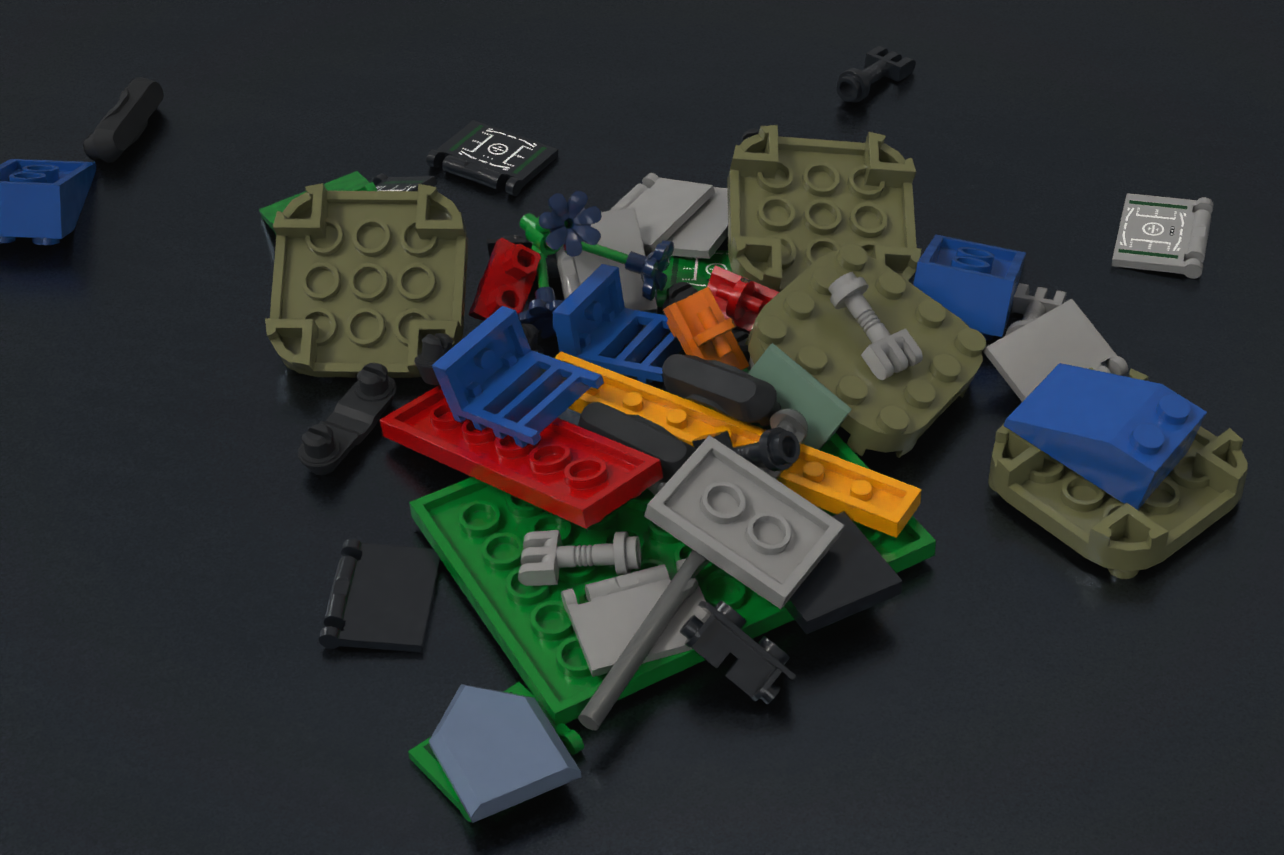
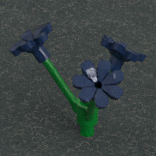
(571, 227)

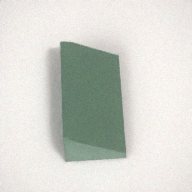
(802, 392)

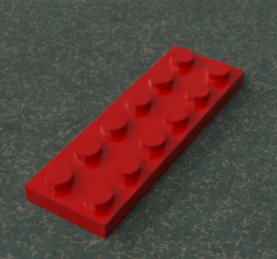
(564, 473)

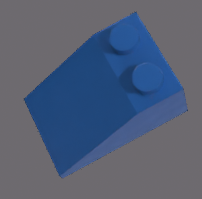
(42, 198)
(971, 281)
(1109, 428)

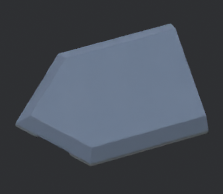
(499, 750)

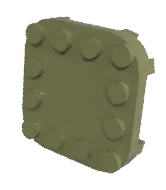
(810, 198)
(366, 279)
(830, 342)
(1102, 528)

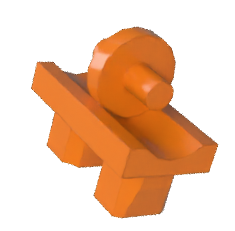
(704, 329)

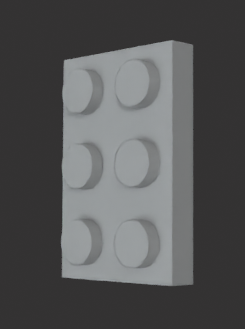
(744, 521)

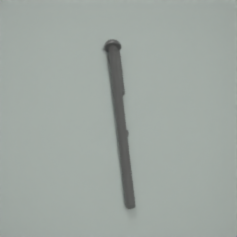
(678, 590)

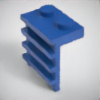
(597, 326)
(505, 383)

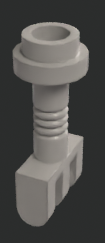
(1033, 306)
(887, 352)
(545, 556)

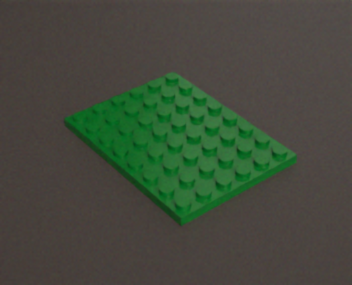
(481, 540)

